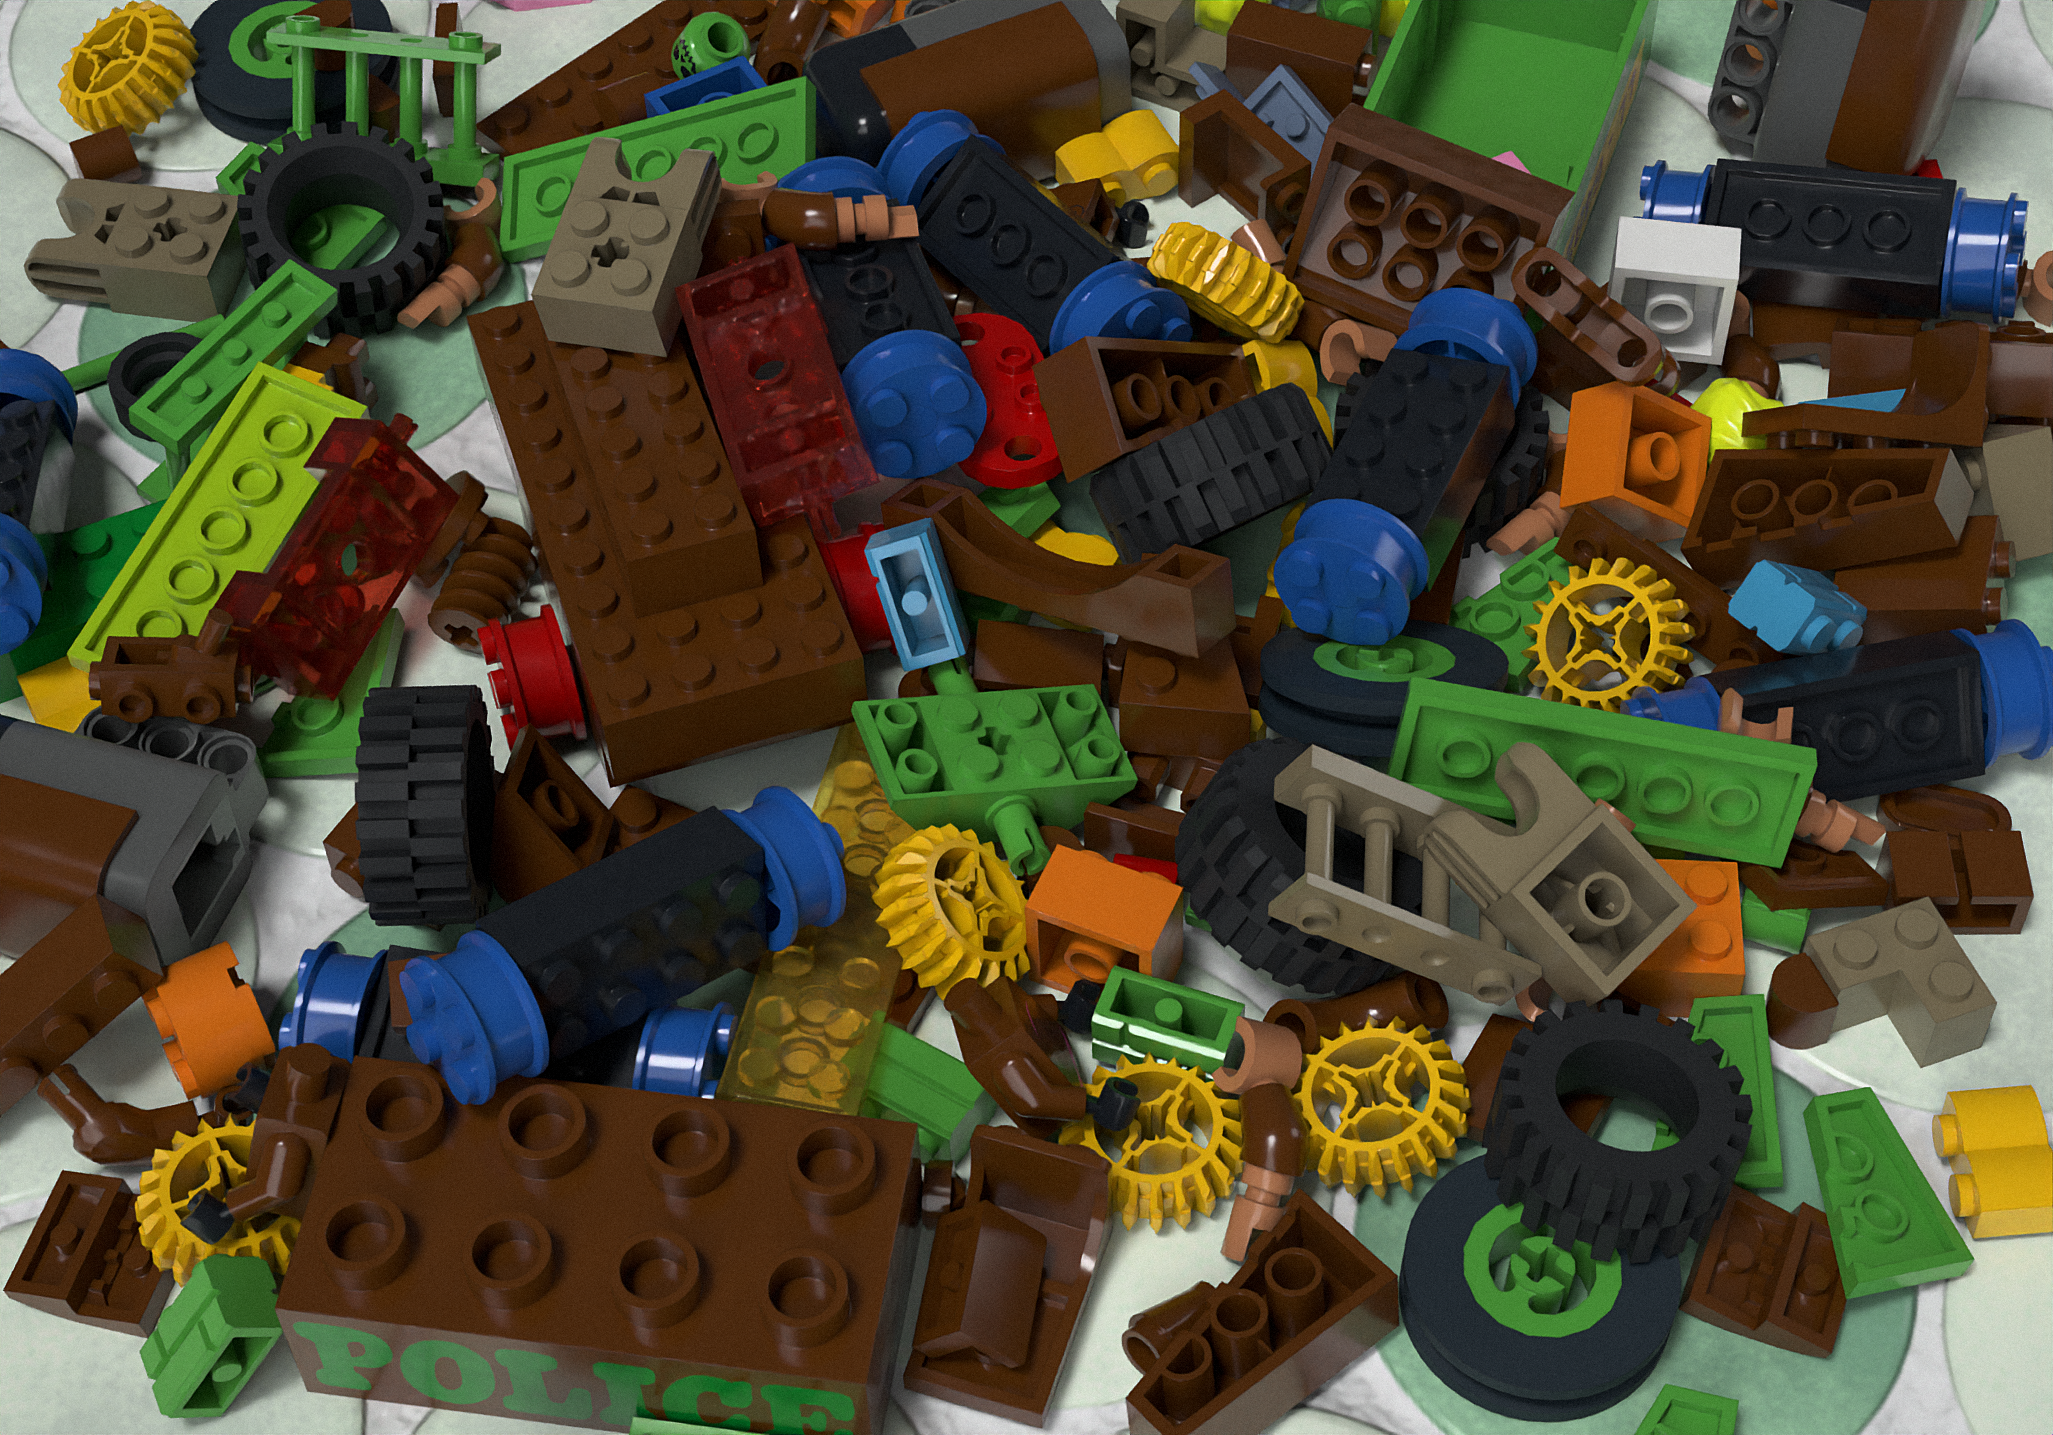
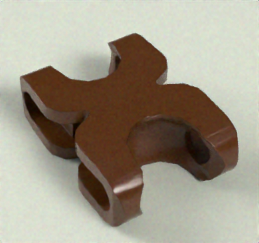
(1594, 322)

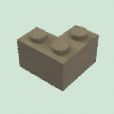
(1163, 48)
(2015, 481)
(1913, 972)

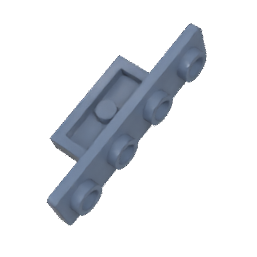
(1279, 102)

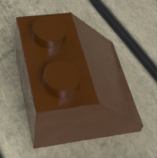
(542, 820)

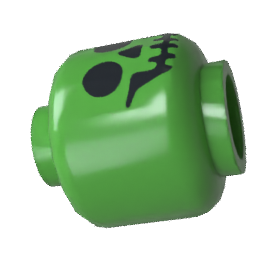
(708, 42)

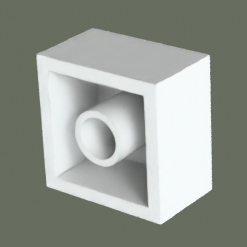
(1678, 283)

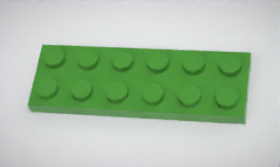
(747, 131)
(1671, 779)

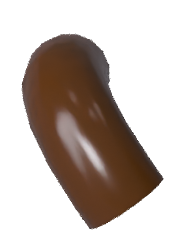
(789, 40)
(1406, 994)

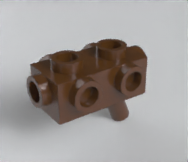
(174, 676)

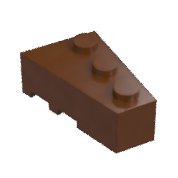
(1182, 702)

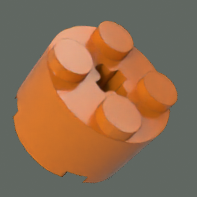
(211, 1021)

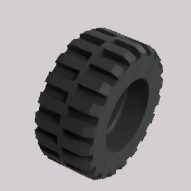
(1213, 474)
(1246, 849)

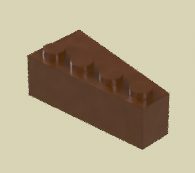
(1878, 354)
(1127, 393)
(1823, 508)
(1271, 1334)

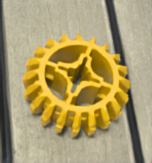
(128, 69)
(1225, 283)
(1652, 604)
(952, 909)
(1379, 1129)
(222, 1159)
(1160, 1164)

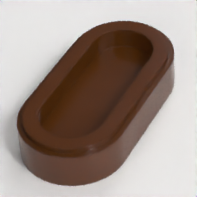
(1942, 809)

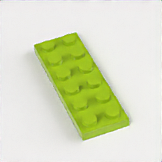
(223, 515)

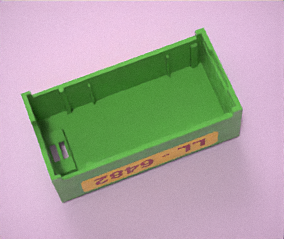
(1523, 80)

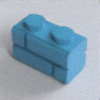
(918, 594)
(1797, 610)

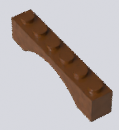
(1167, 601)

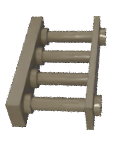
(1389, 818)

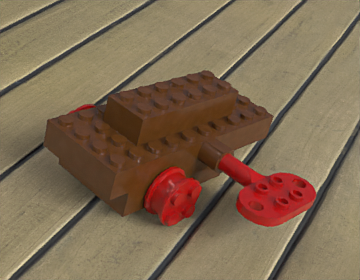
(658, 582)

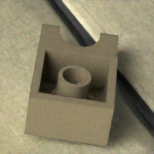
(143, 250)
(626, 251)
(1554, 867)

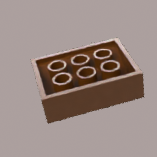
(1413, 216)

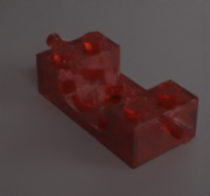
(789, 435)
(305, 616)

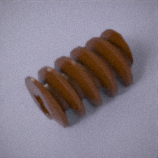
(484, 584)

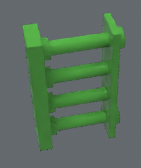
(463, 160)
(200, 387)

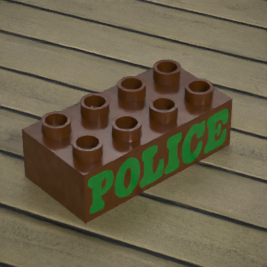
(605, 1256)

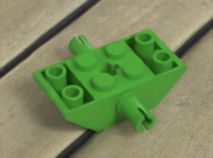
(995, 759)

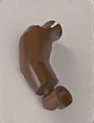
(121, 1132)

